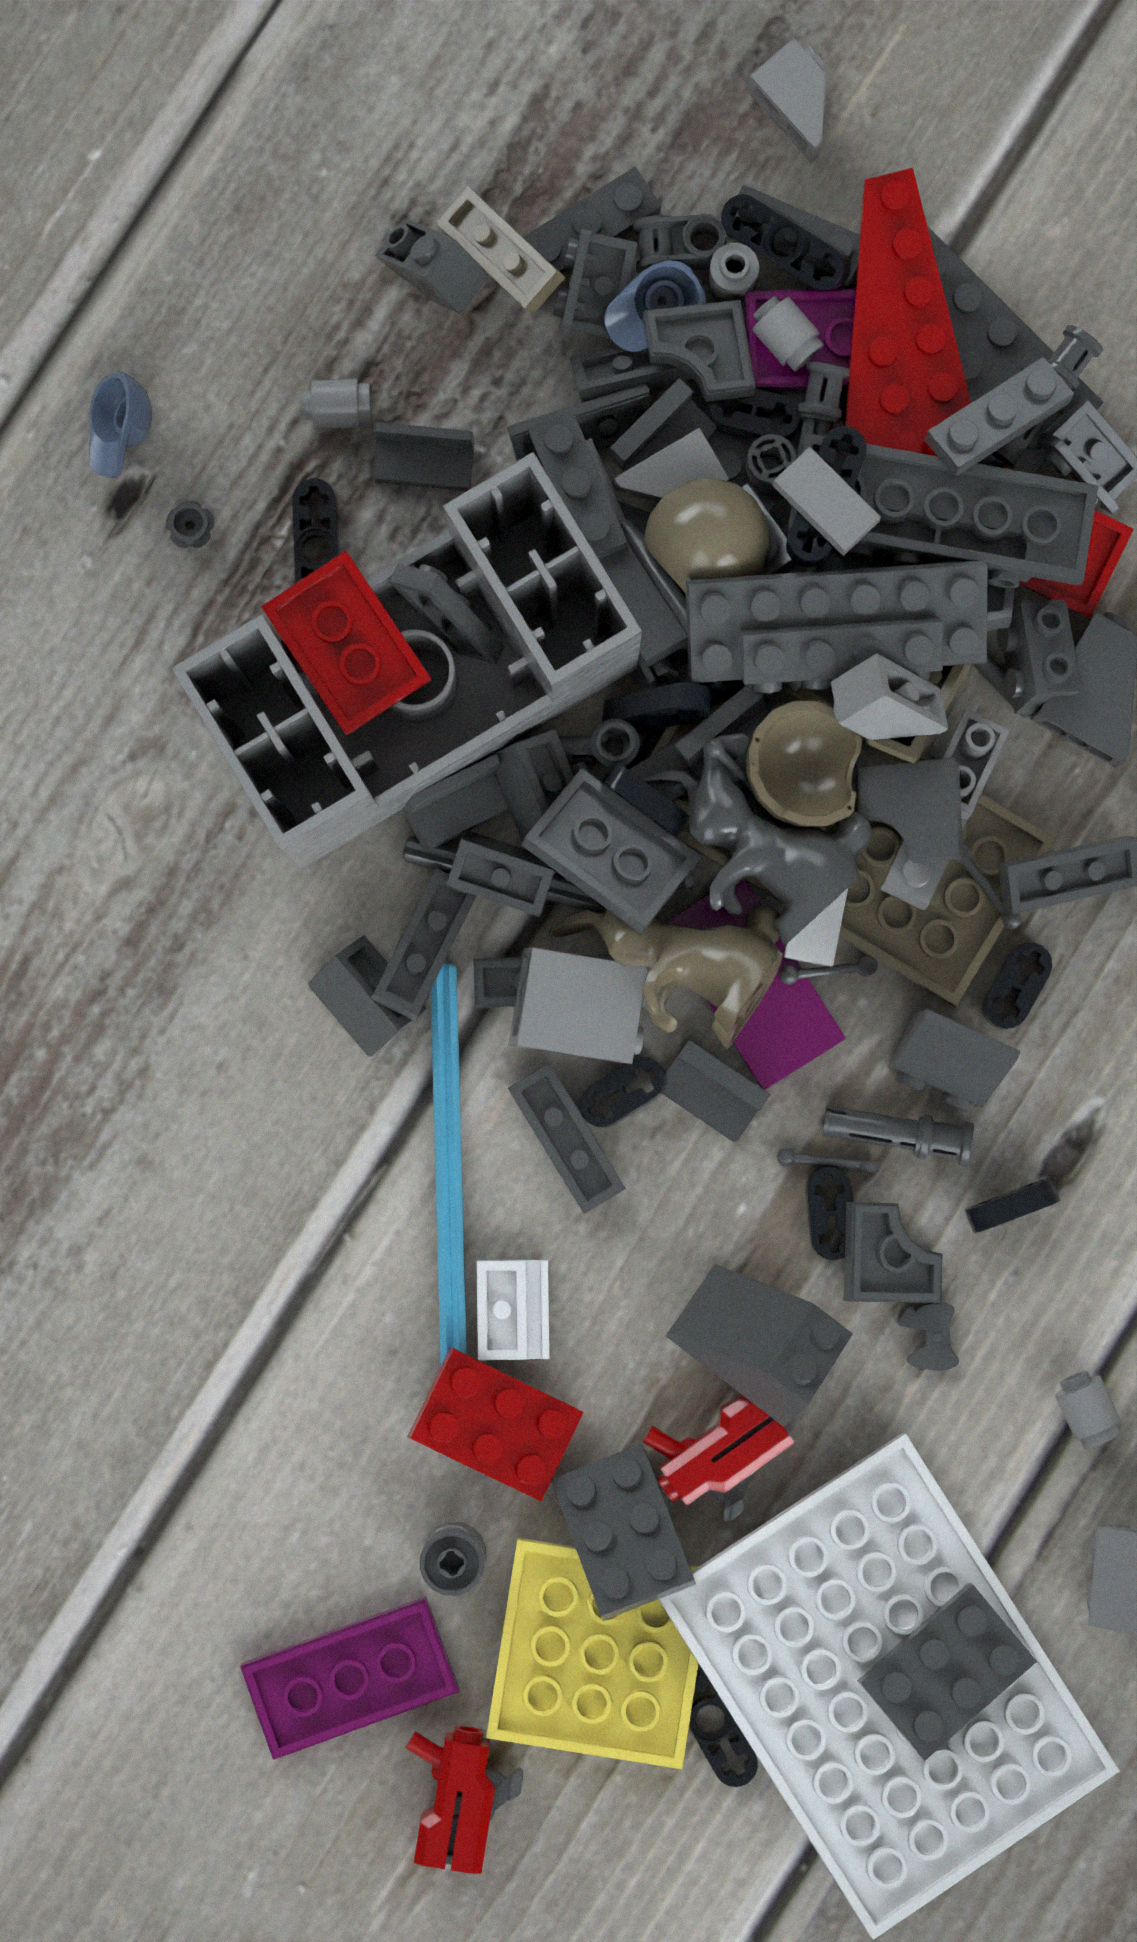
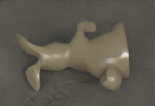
(719, 963)

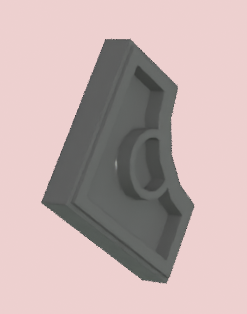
(706, 344)
(919, 803)
(884, 1260)

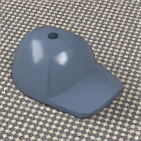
(666, 279)
(117, 420)

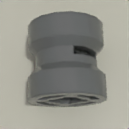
(763, 471)

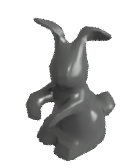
(794, 863)

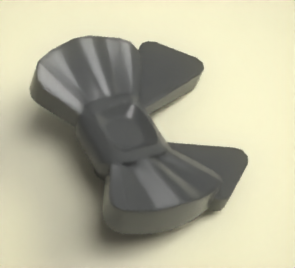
(934, 1320)

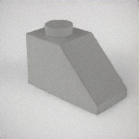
(793, 94)
(680, 462)
(887, 701)

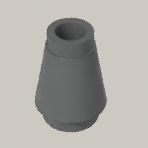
(615, 730)

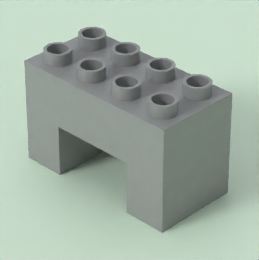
(523, 572)

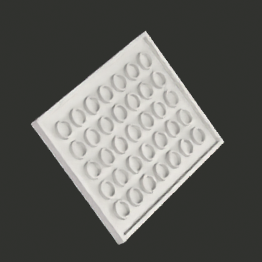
(810, 1609)

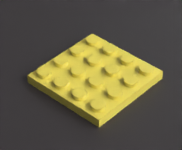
(585, 1681)

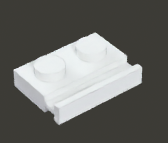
(513, 1309)

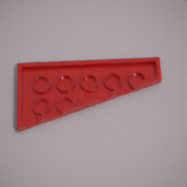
(902, 336)

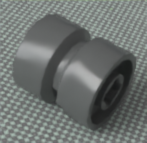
(453, 1558)

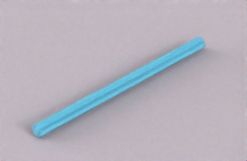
(448, 1162)

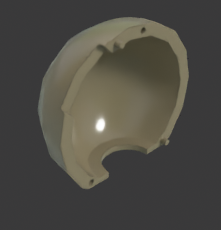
(708, 532)
(803, 764)

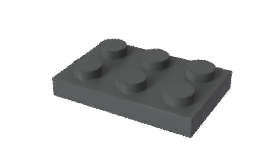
(611, 850)
(623, 1532)
(947, 1671)

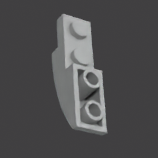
(976, 747)

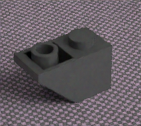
(433, 264)

